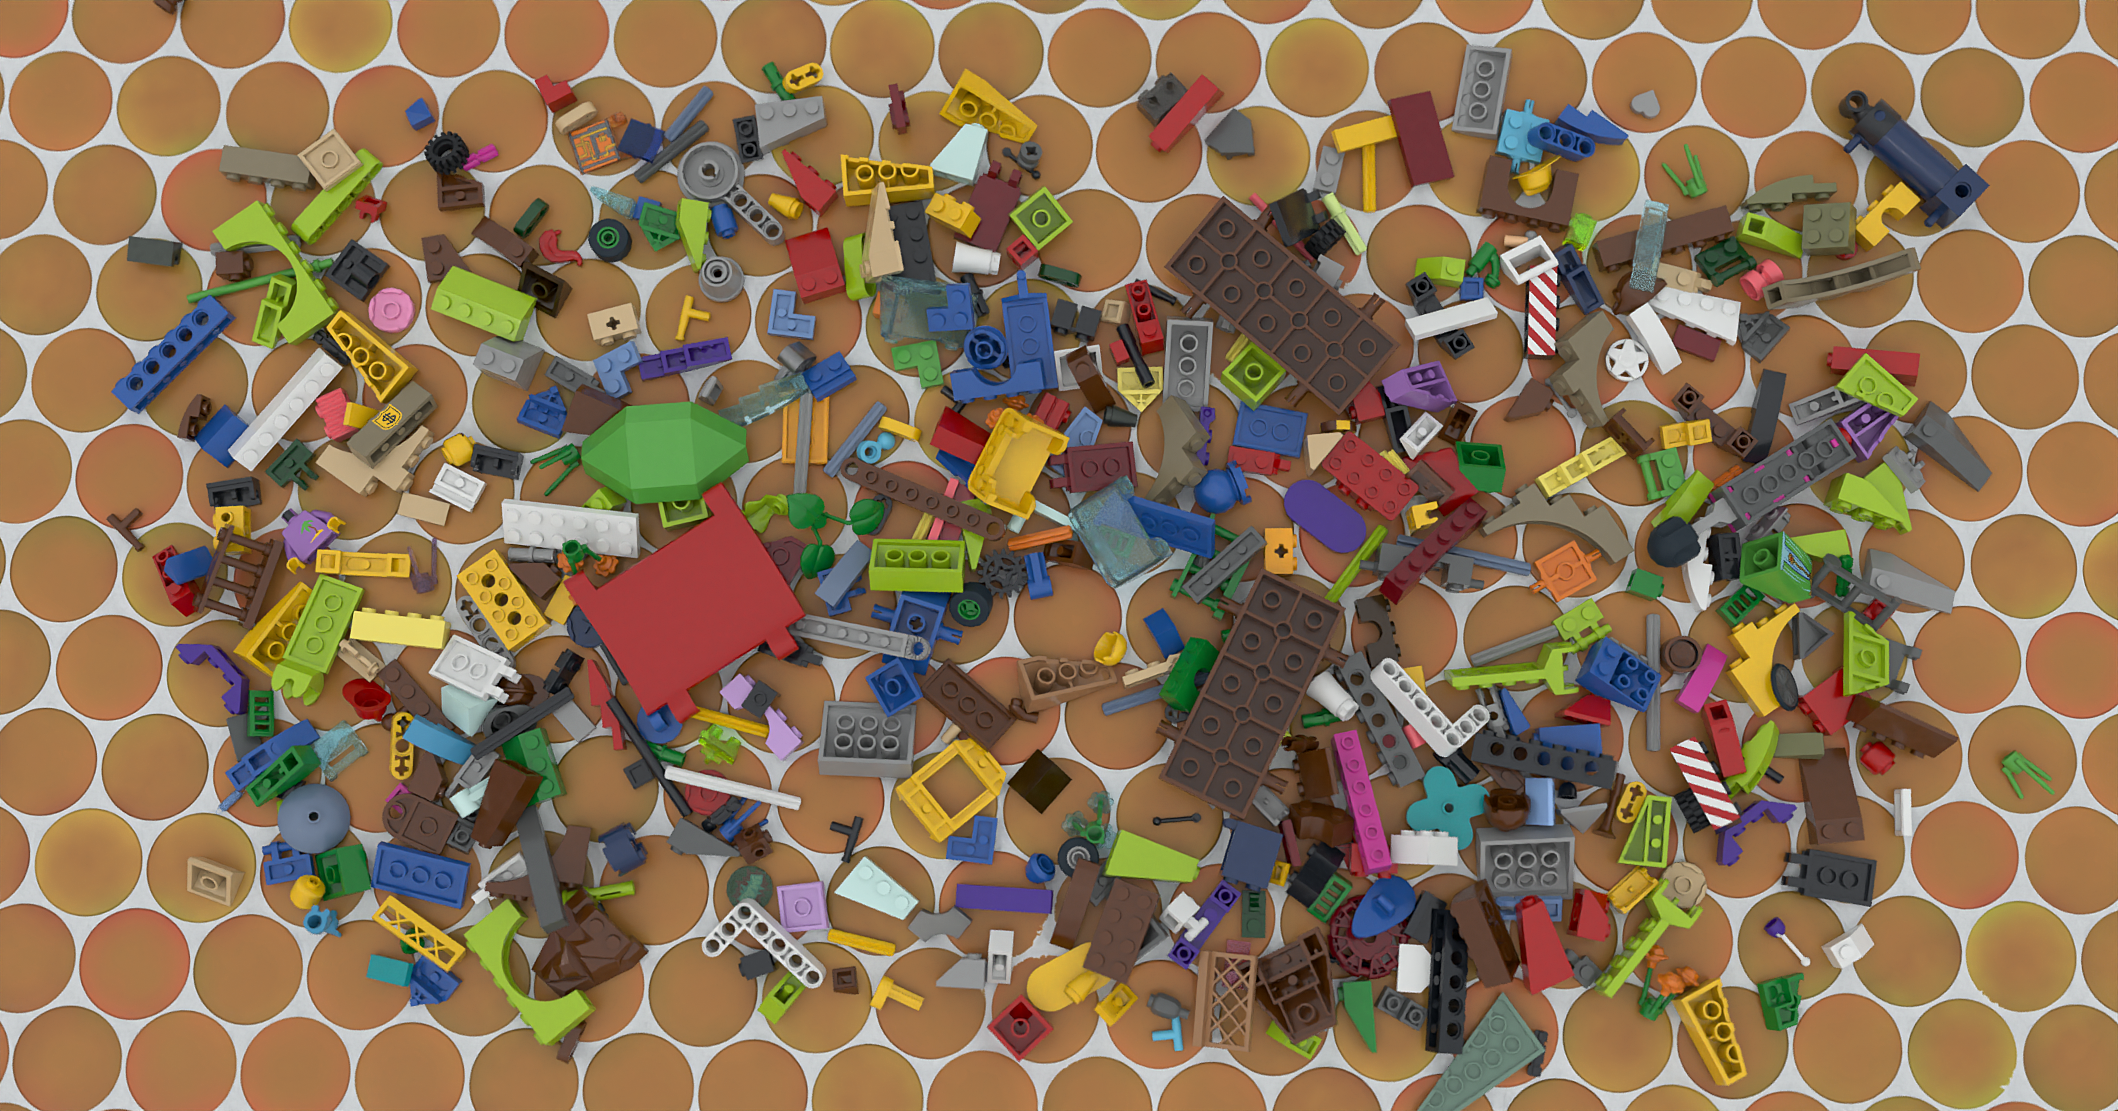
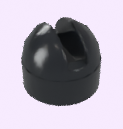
(1567, 791)

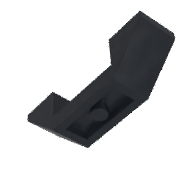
(1424, 301)

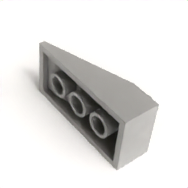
(1188, 360)

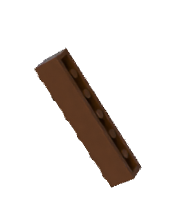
(1679, 234)

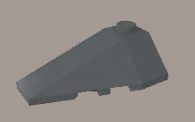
(1945, 443)

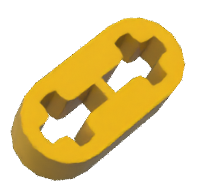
(805, 82)
(900, 429)
(1635, 805)

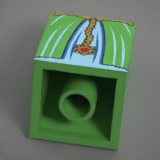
(1777, 568)

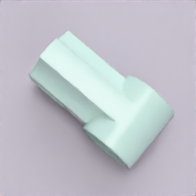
(469, 799)

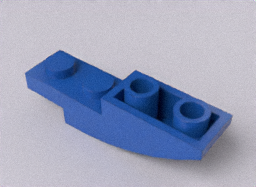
(266, 754)

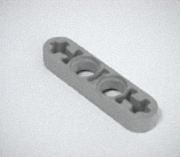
(483, 636)

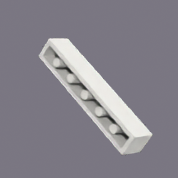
(284, 409)

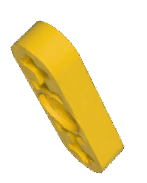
(396, 762)

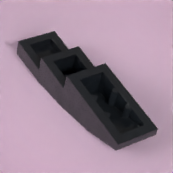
(1765, 413)

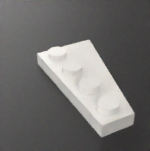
(1709, 313)

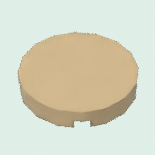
(1685, 883)

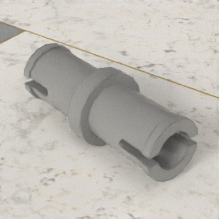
(532, 555)

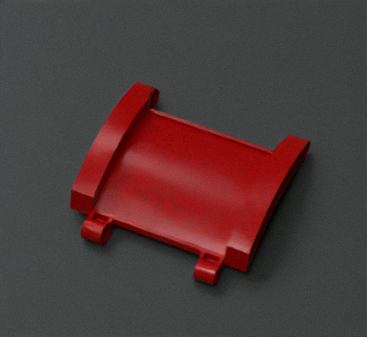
(692, 608)

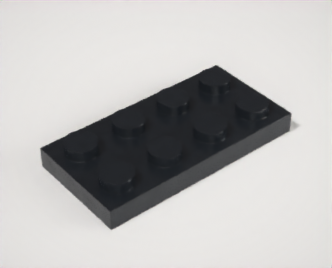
(913, 240)

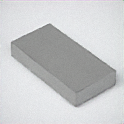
(574, 720)

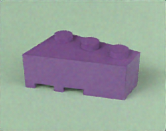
(1421, 387)

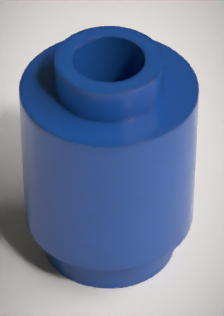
(724, 221)

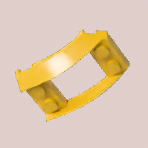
(927, 808)

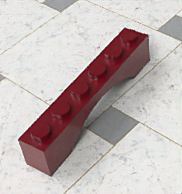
(1414, 567)

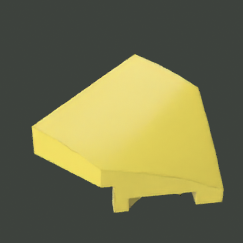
(1132, 389)

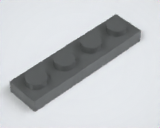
(1224, 565)

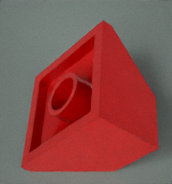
(1587, 710)

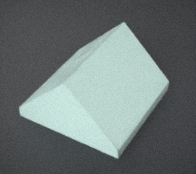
(465, 709)

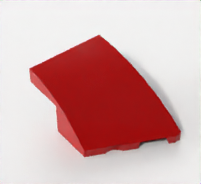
(1446, 465)

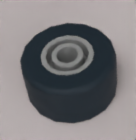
(1073, 849)

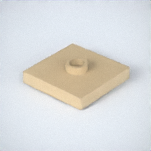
(330, 160)

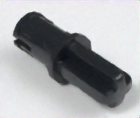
(981, 307)

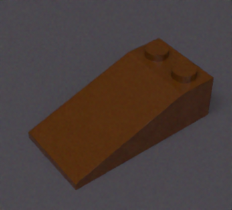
(1830, 799)

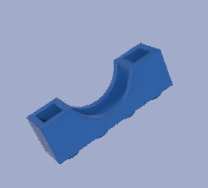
(970, 384)

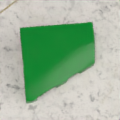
(1780, 1001)

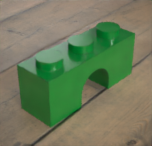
(1179, 687)

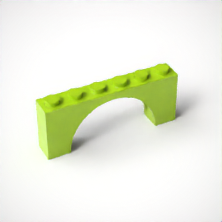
(312, 305)
(492, 942)

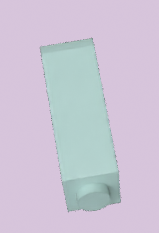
(962, 155)

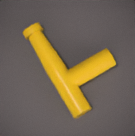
(688, 312)

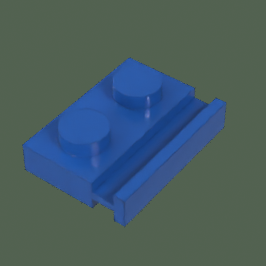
(828, 376)

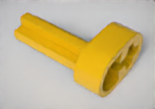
(888, 989)

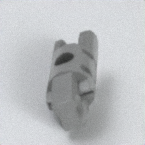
(1497, 725)

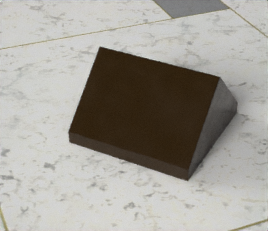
(546, 287)
(1039, 781)

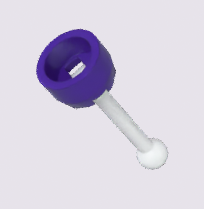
(1777, 929)

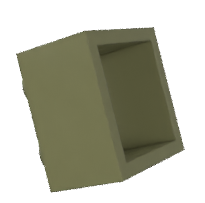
(1829, 229)

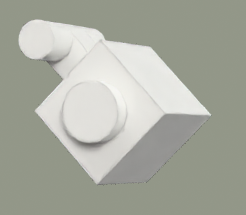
(1181, 914)

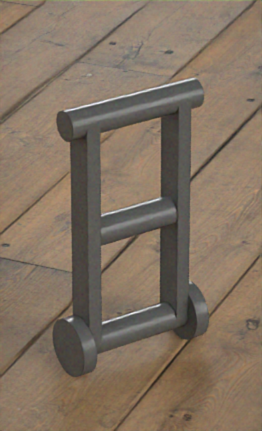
(1833, 564)

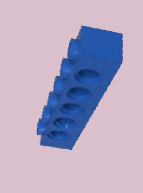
(185, 353)

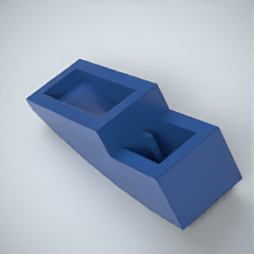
(1591, 126)

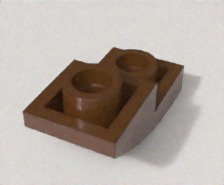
(197, 410)

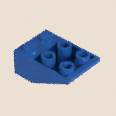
(1618, 675)

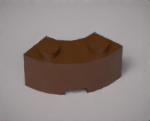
(1321, 823)

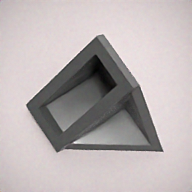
(1807, 635)

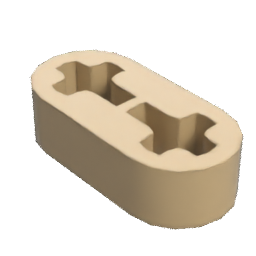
(576, 118)

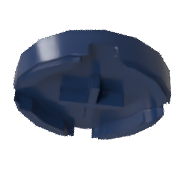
(582, 631)

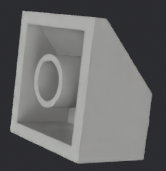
(966, 973)

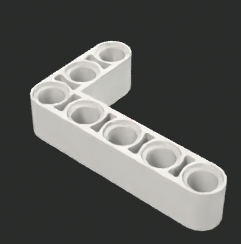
(1423, 713)
(767, 939)

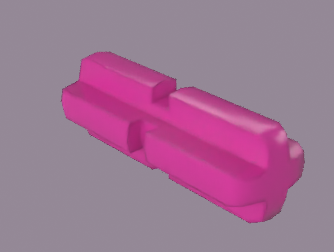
(483, 155)

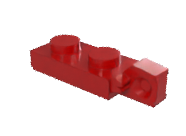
(1258, 461)

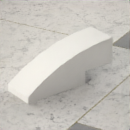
(1654, 338)

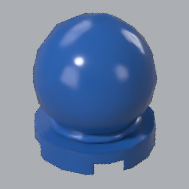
(1222, 489)

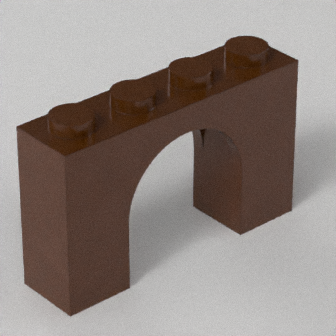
(1497, 202)

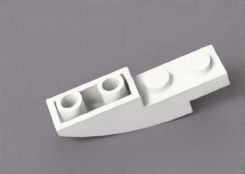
(1698, 575)

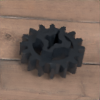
(1012, 569)

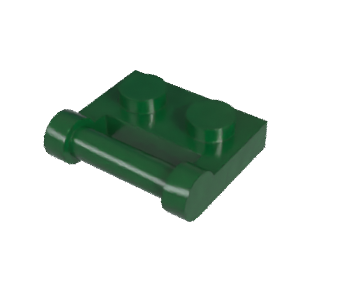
(1721, 256)

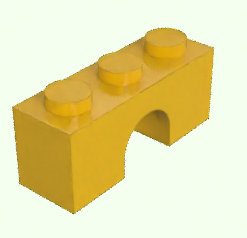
(1896, 202)

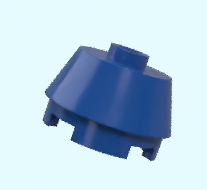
(985, 347)

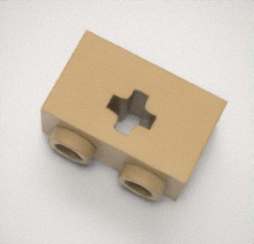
(603, 321)

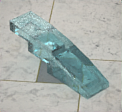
(1649, 246)
(770, 399)

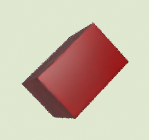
(1119, 352)

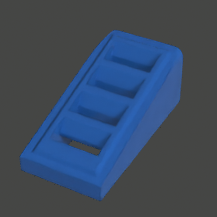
(1515, 718)

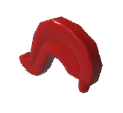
(550, 251)

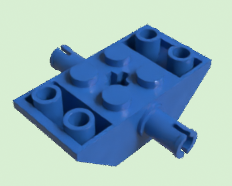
(931, 610)

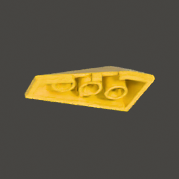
(979, 103)
(269, 638)

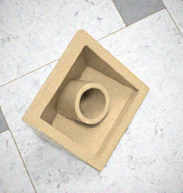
(1316, 449)
(213, 880)

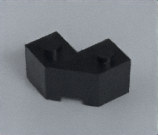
(1314, 873)

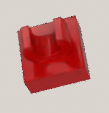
(370, 205)

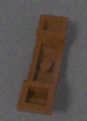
(1075, 903)

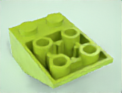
(1861, 500)

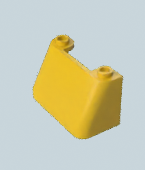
(1014, 462)

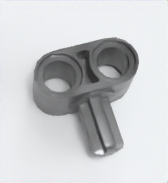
(795, 359)

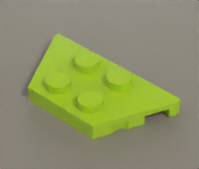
(1864, 657)

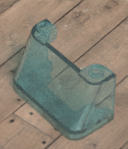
(905, 313)
(1116, 535)

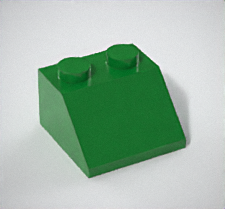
(1482, 465)
(343, 871)

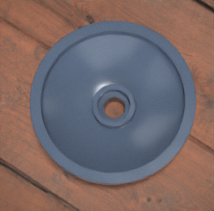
(317, 835)

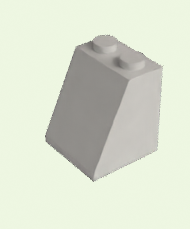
(509, 361)

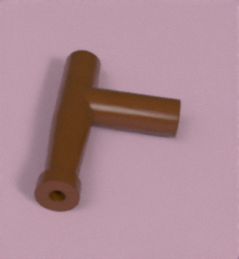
(122, 527)

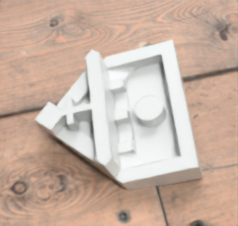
(1413, 968)

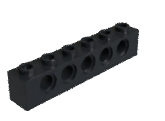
(1483, 753)
(1446, 986)

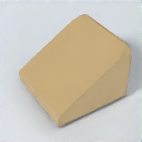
(1116, 312)

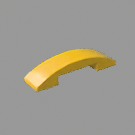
(363, 564)

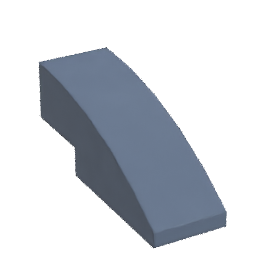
(844, 574)

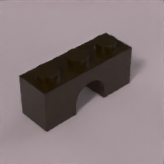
(1375, 611)

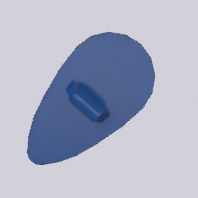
(1383, 907)

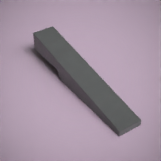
(541, 871)

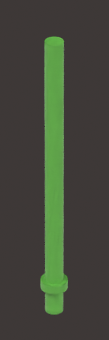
(317, 265)

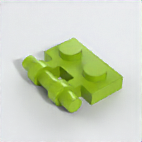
(1578, 619)

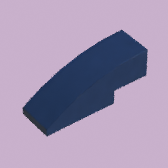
(1577, 279)

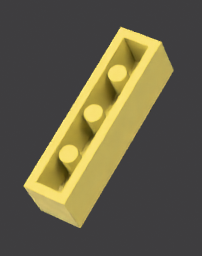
(400, 630)

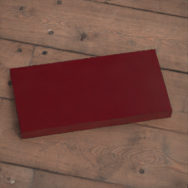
(1420, 138)

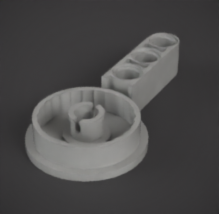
(724, 187)

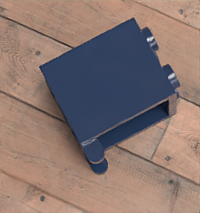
(1249, 854)

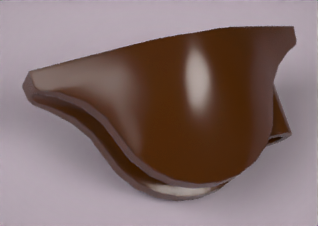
(1629, 298)

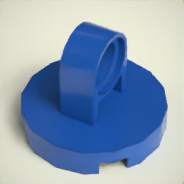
(659, 726)

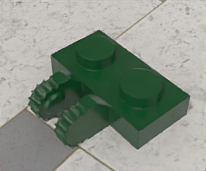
(290, 464)

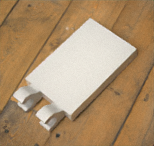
(473, 669)

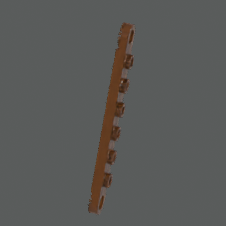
(923, 499)

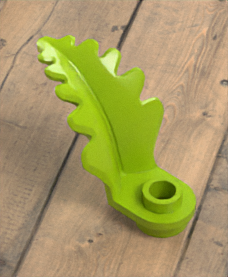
(760, 511)

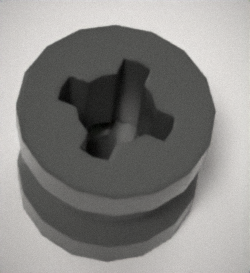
(1030, 161)

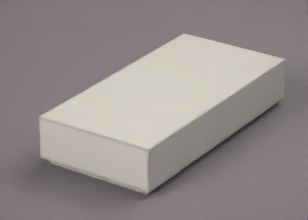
(1902, 812)

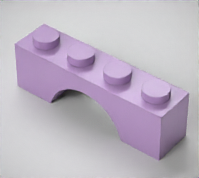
(781, 737)

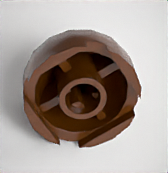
(1506, 809)

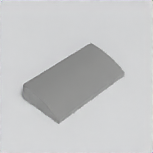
(1482, 91)

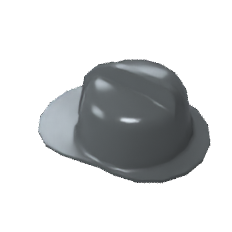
(503, 715)

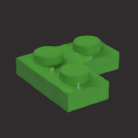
(920, 356)

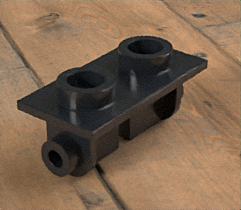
(569, 665)

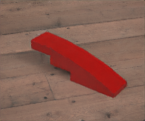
(600, 693)

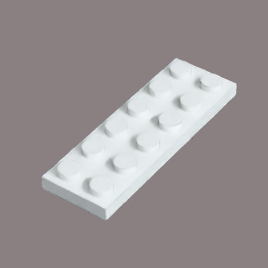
(554, 524)

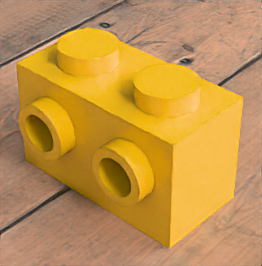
(952, 214)
(240, 518)

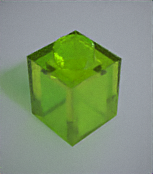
(1580, 231)

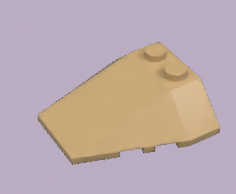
(880, 250)

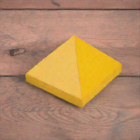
(1280, 873)

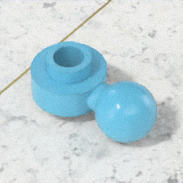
(885, 441)

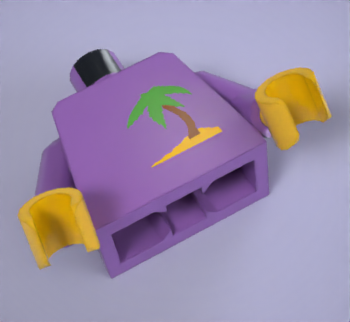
(307, 534)

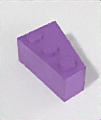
(1867, 428)

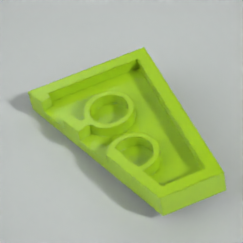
(1876, 386)

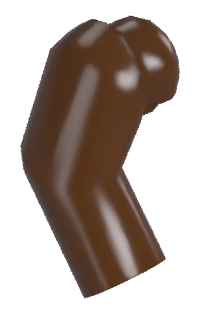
(1019, 712)

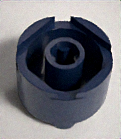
(623, 849)

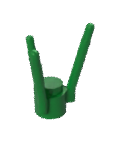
(567, 454)

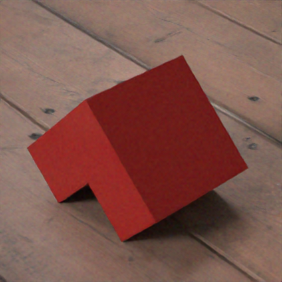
(555, 96)

